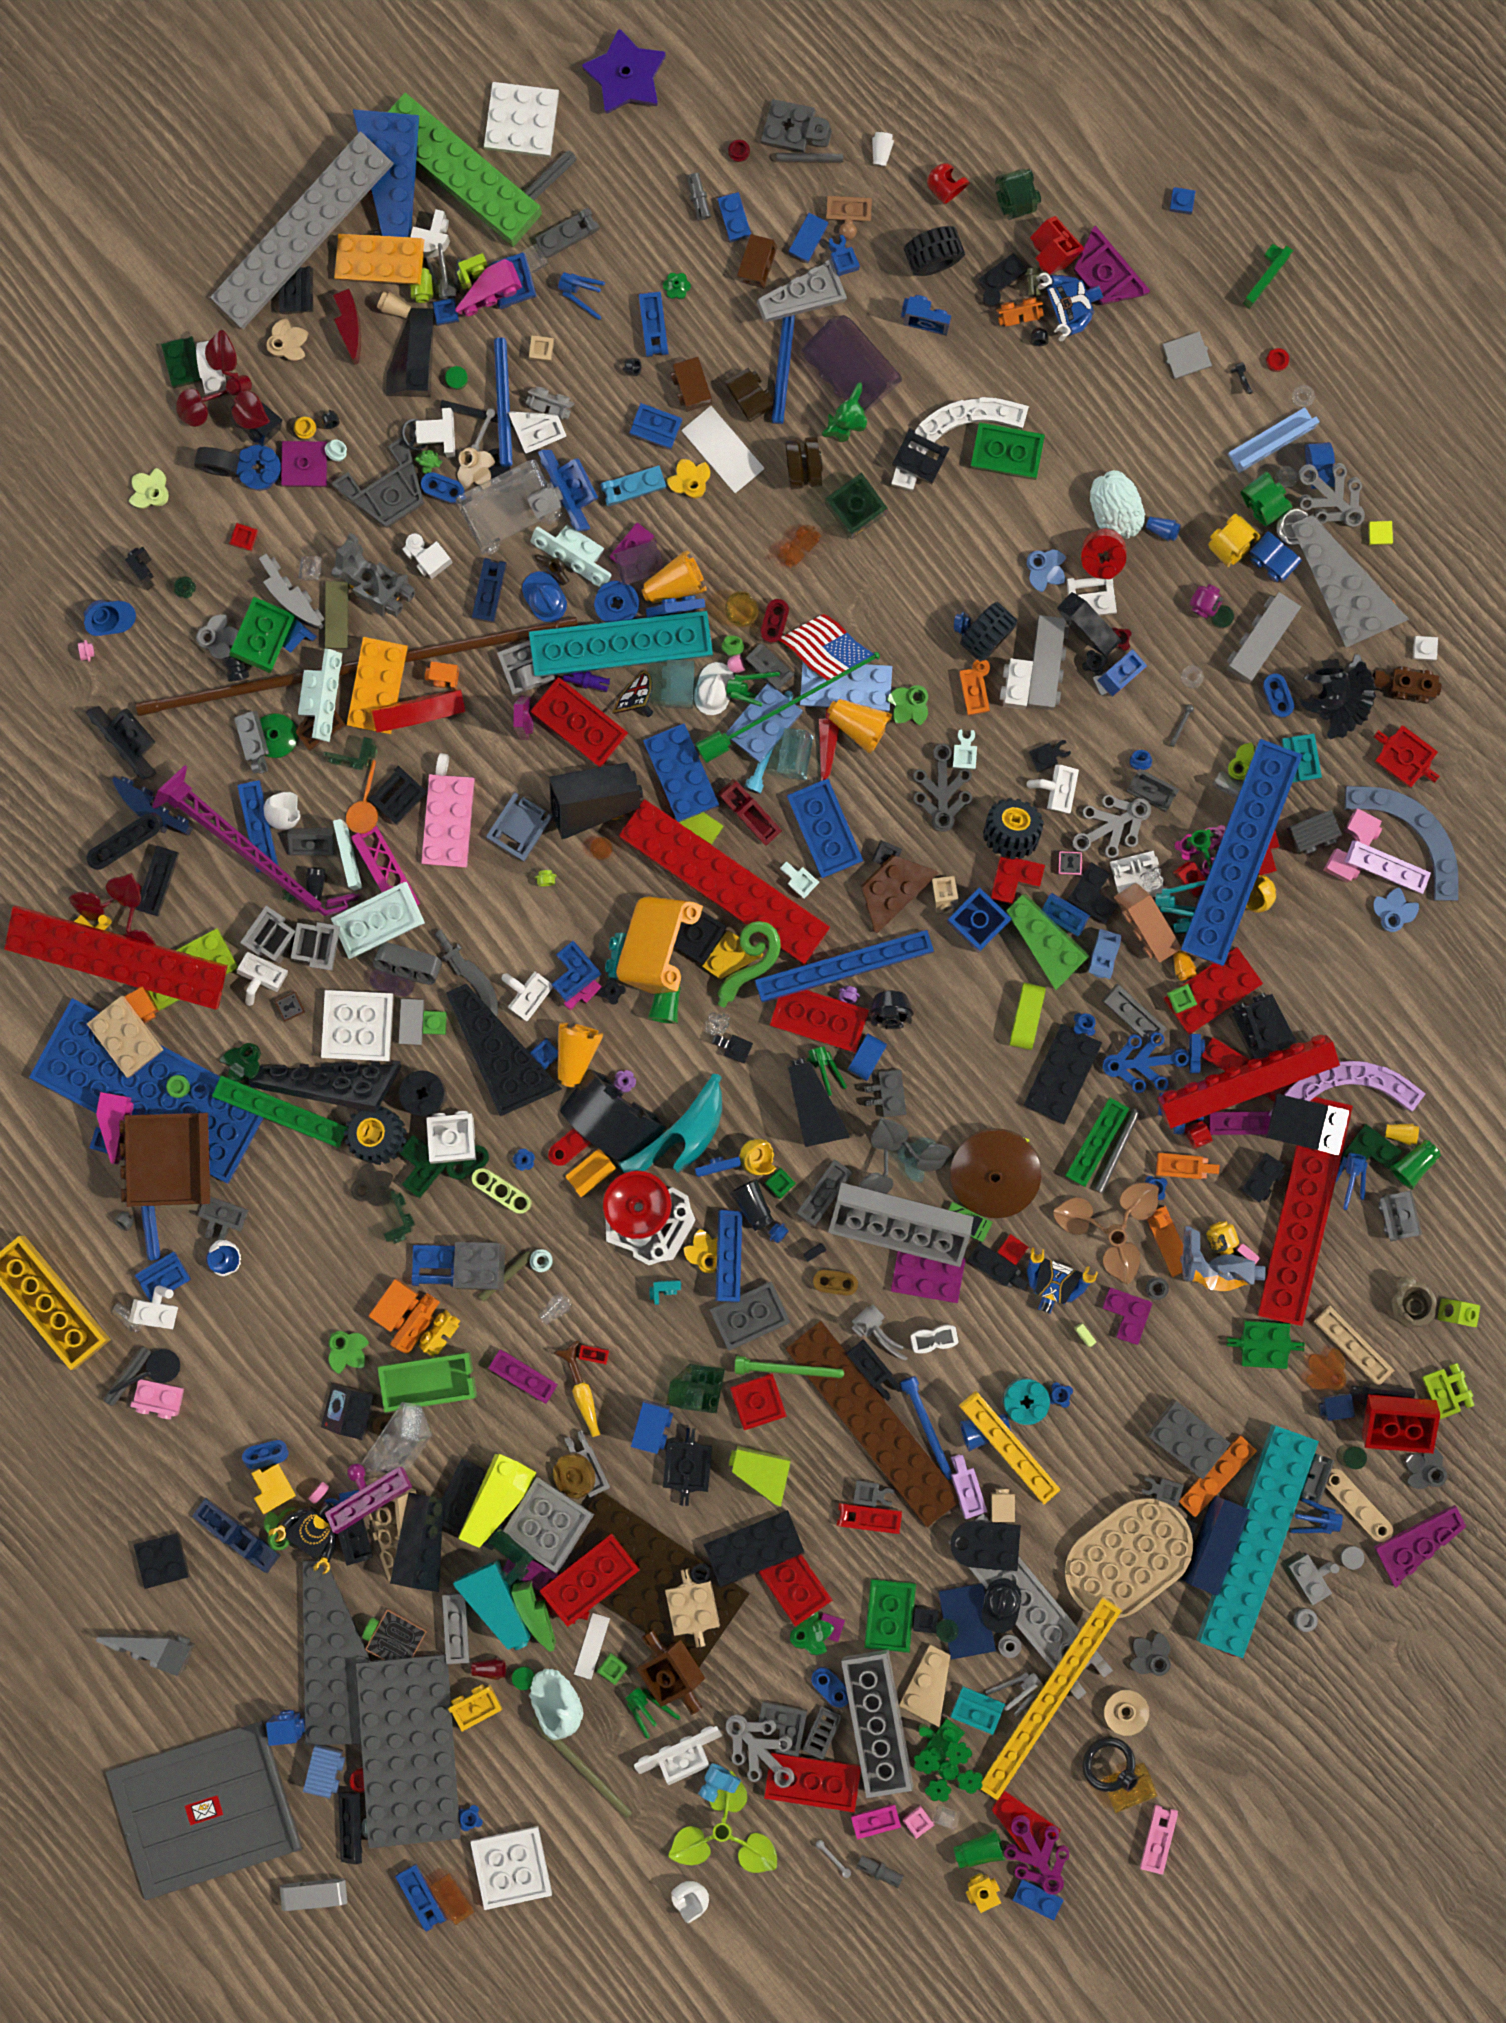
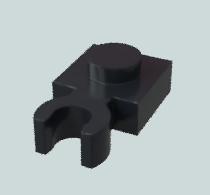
(1045, 755)

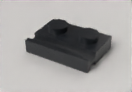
(297, 292)

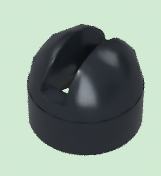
(1039, 337)
(632, 366)
(329, 420)
(699, 1576)

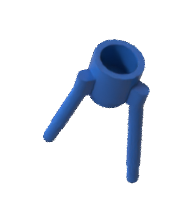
(570, 284)
(1355, 1164)
(1330, 1521)

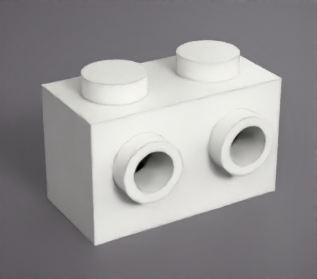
(1017, 683)

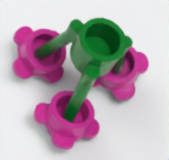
(1201, 841)

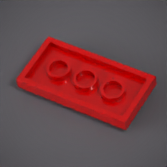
(579, 722)
(1217, 990)
(820, 1019)
(589, 1580)
(816, 1782)

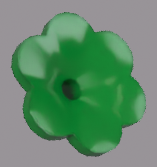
(676, 290)

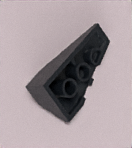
(412, 361)

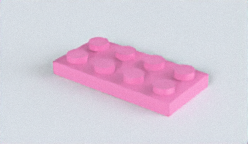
(448, 821)

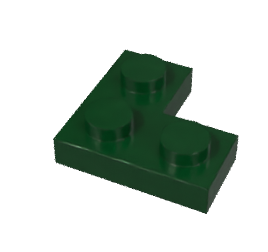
(1372, 1144)
(424, 1173)

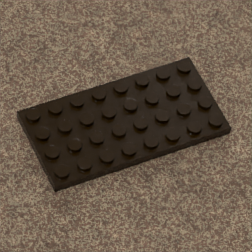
(660, 1559)

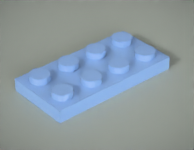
(864, 686)

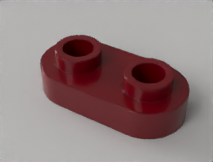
(774, 621)

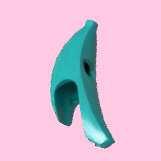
(693, 1128)

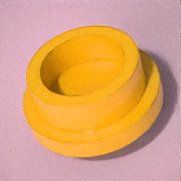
(304, 427)

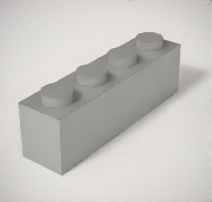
(1263, 638)
(1046, 660)

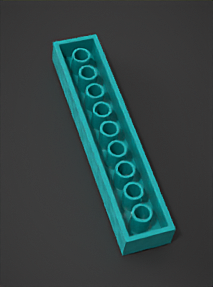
(1272, 1504)

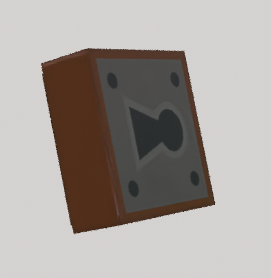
(290, 1006)

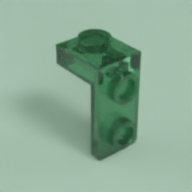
(367, 752)
(398, 1235)
(514, 1552)

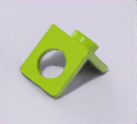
(1463, 1313)

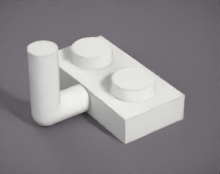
(1061, 788)
(261, 973)
(529, 995)
(154, 1312)

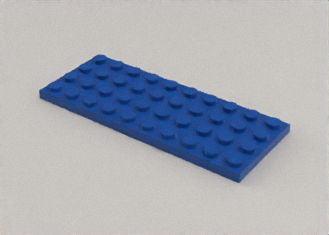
(81, 1068)

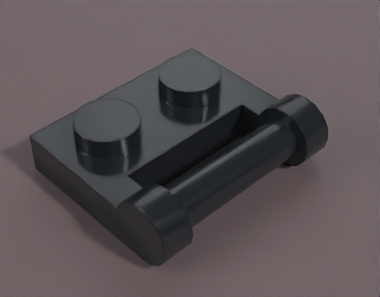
(917, 462)
(403, 799)

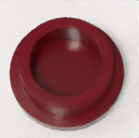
(739, 150)

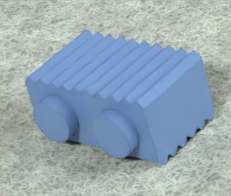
(323, 1771)

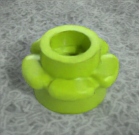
(545, 878)

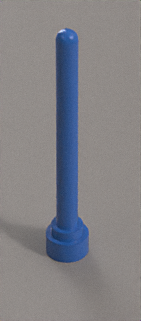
(910, 1386)

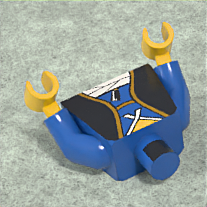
(1056, 1281)

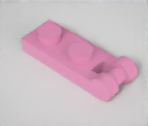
(1158, 1840)

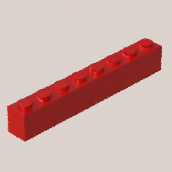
(1248, 1081)

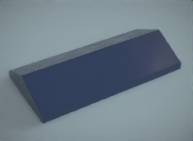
(1216, 1545)

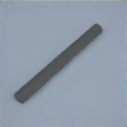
(1116, 1153)

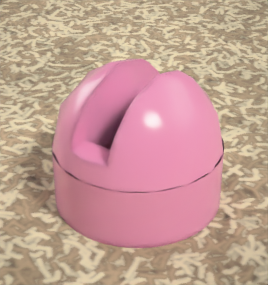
(736, 663)

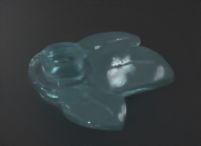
(910, 1163)

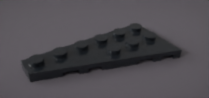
(505, 1064)
(332, 1083)

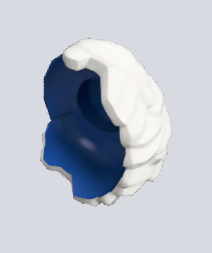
(223, 1258)

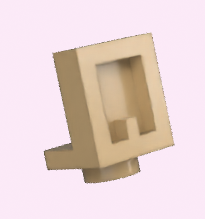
(945, 894)

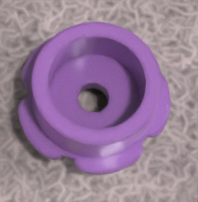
(848, 994)
(628, 1075)

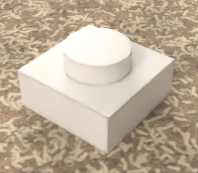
(1425, 648)

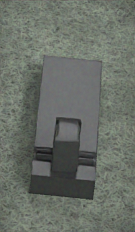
(1133, 1013)
(823, 1193)

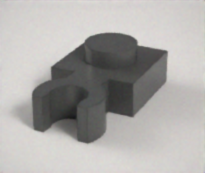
(1166, 1490)
(867, 1493)

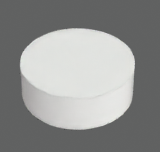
(442, 764)

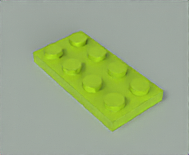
(210, 947)

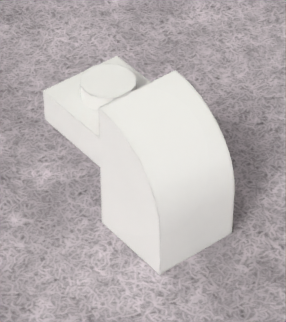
(433, 236)
(213, 380)

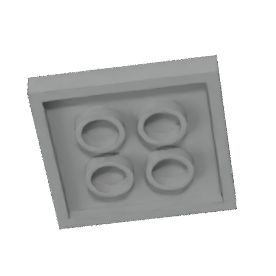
(548, 1524)

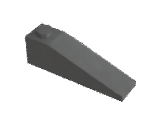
(164, 1651)

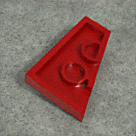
(1009, 1807)

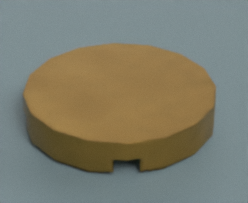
(574, 1475)

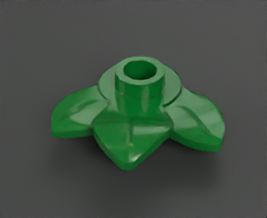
(815, 1633)

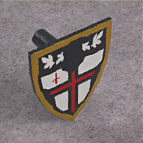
(636, 695)

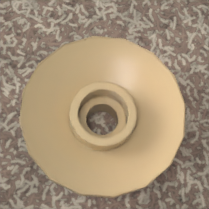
(1134, 1721)

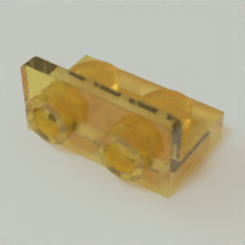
(1140, 1793)

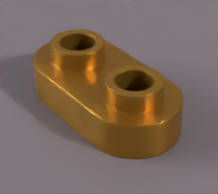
(835, 1282)

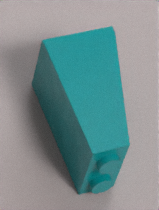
(494, 1603)

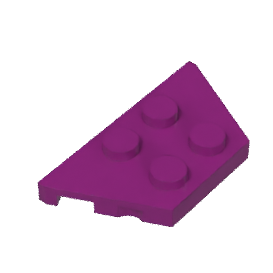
(1105, 267)

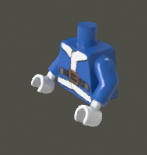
(1070, 302)

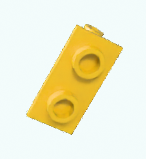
(443, 1324)

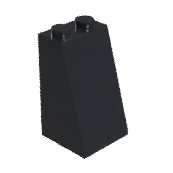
(592, 797)
(814, 1108)

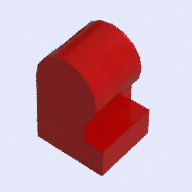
(1188, 874)
(1198, 1135)

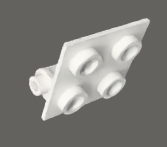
(1129, 869)

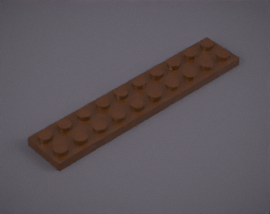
(875, 1425)

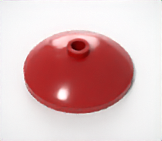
(630, 1190)

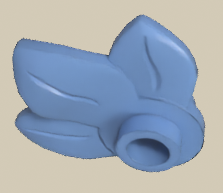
(1048, 571)
(1395, 907)

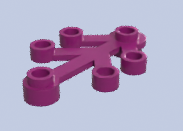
(1039, 1857)

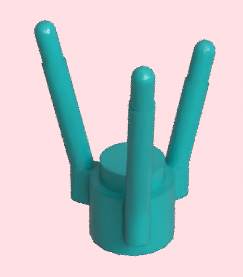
(1166, 902)

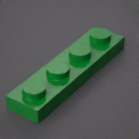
(1097, 1142)

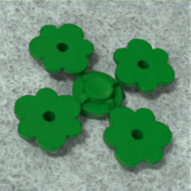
(948, 1771)

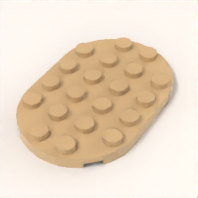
(1129, 1556)

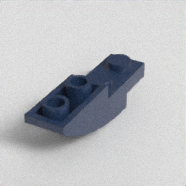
(141, 803)

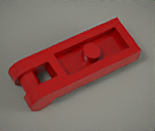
(870, 1518)

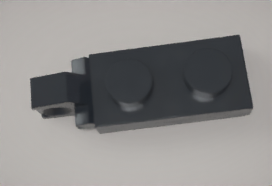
(996, 1267)
(1361, 1393)

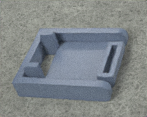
(520, 823)

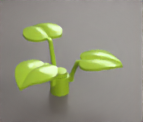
(691, 1846)

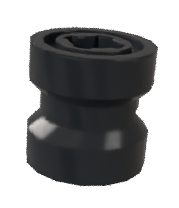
(236, 669)

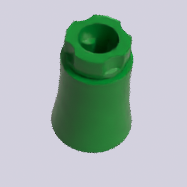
(665, 1007)
(1415, 1164)
(980, 1850)

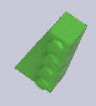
(1048, 941)

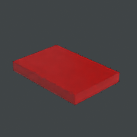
(796, 1588)

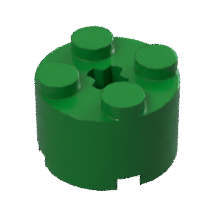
(1266, 499)

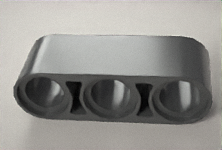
(407, 963)

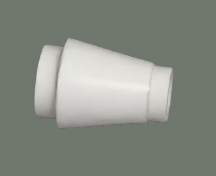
(882, 146)

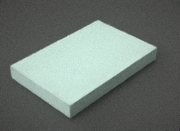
(347, 855)

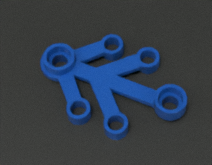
(1142, 1062)

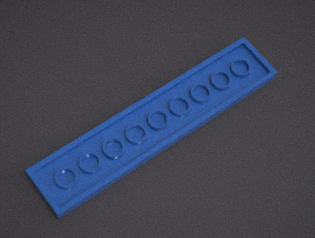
(1241, 852)

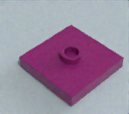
(304, 464)

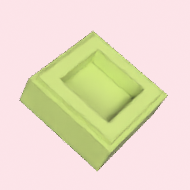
(1085, 1335)

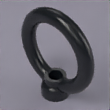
(1126, 1779)

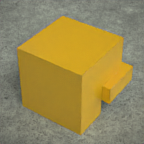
(273, 1488)

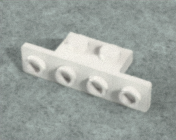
(681, 1759)

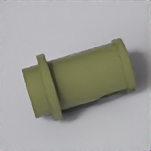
(1033, 282)

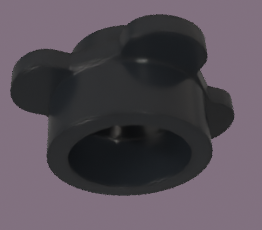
(1088, 664)
(612, 997)

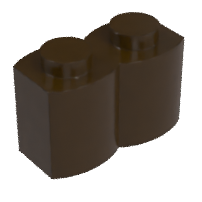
(749, 394)

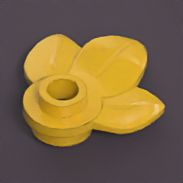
(688, 476)
(702, 1248)

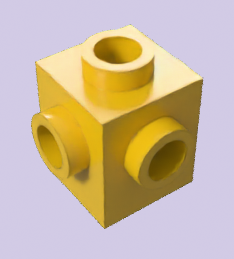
(986, 1899)

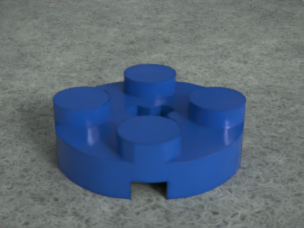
(267, 476)
(605, 597)

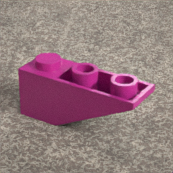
(494, 283)
(109, 1112)

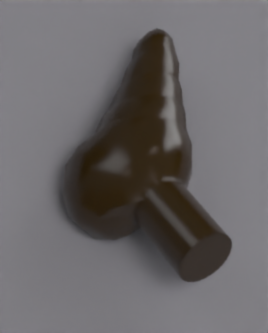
(554, 566)

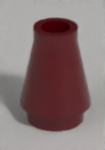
(490, 1668)

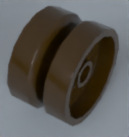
(804, 462)

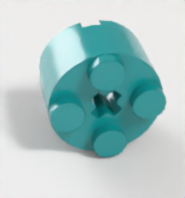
(1036, 1409)

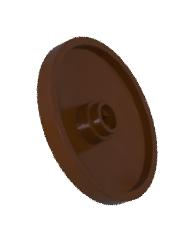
(995, 1153)

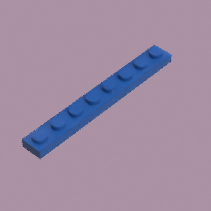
(844, 966)

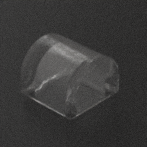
(946, 1816)

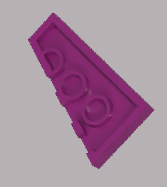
(522, 721)

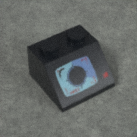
(348, 1411)

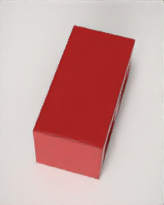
(594, 1354)

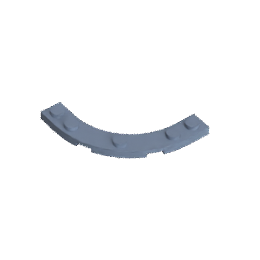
(1423, 823)

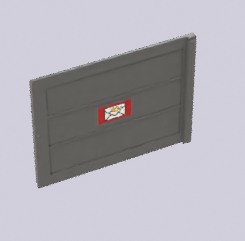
(204, 1810)

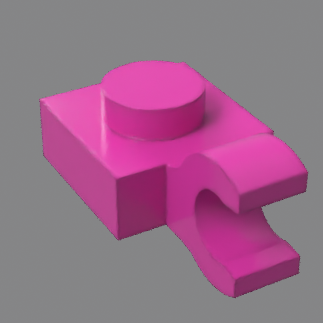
(585, 994)

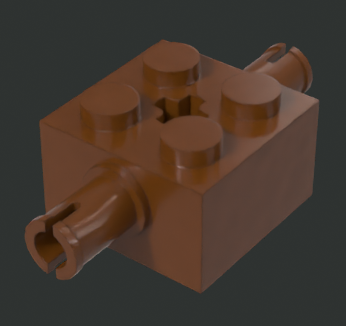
(671, 1673)

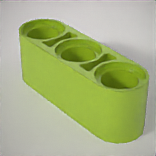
(1027, 1016)

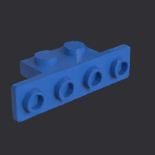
(574, 486)

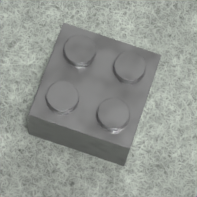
(479, 1266)

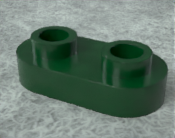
(469, 1166)

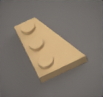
(927, 1687)

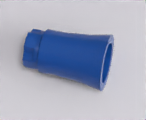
(973, 1436)

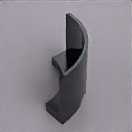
(609, 1120)

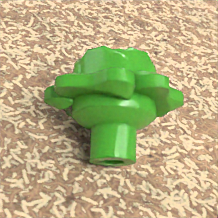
(428, 460)

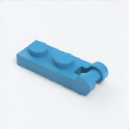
(633, 485)

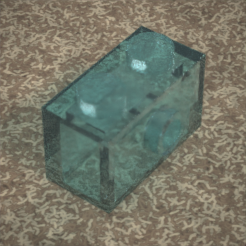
(795, 754)

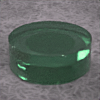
(1223, 617)
(1354, 1457)

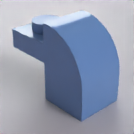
(1104, 954)

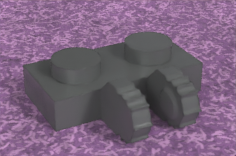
(891, 1093)
(225, 1214)

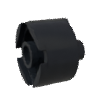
(411, 1099)

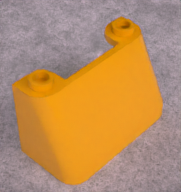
(651, 943)

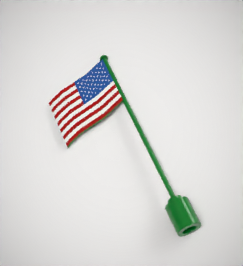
(825, 650)

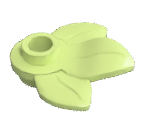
(147, 487)

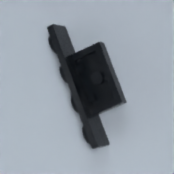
(127, 737)

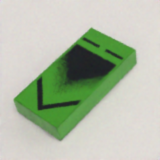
(980, 1224)

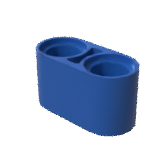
(867, 1057)

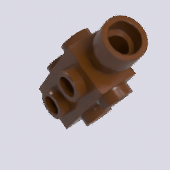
(1415, 686)

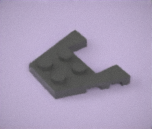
(390, 496)

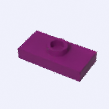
(636, 536)

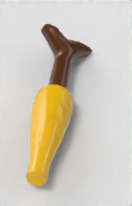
(581, 1390)

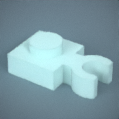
(965, 754)

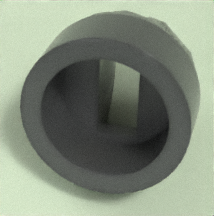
(123, 1221)

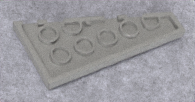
(1350, 593)

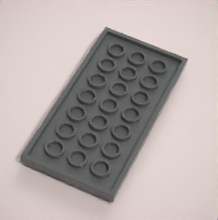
(407, 1750)

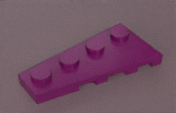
(1414, 1545)

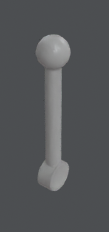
(490, 414)
(846, 1872)

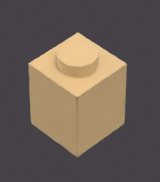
(1002, 1505)

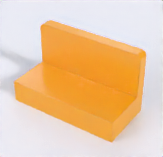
(590, 1172)

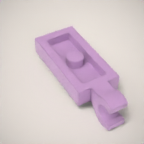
(967, 1488)

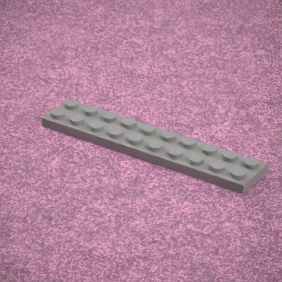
(301, 230)

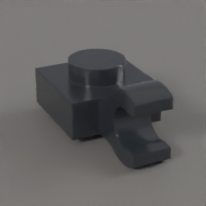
(736, 1047)

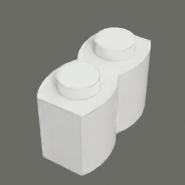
(927, 1340)

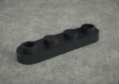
(124, 841)

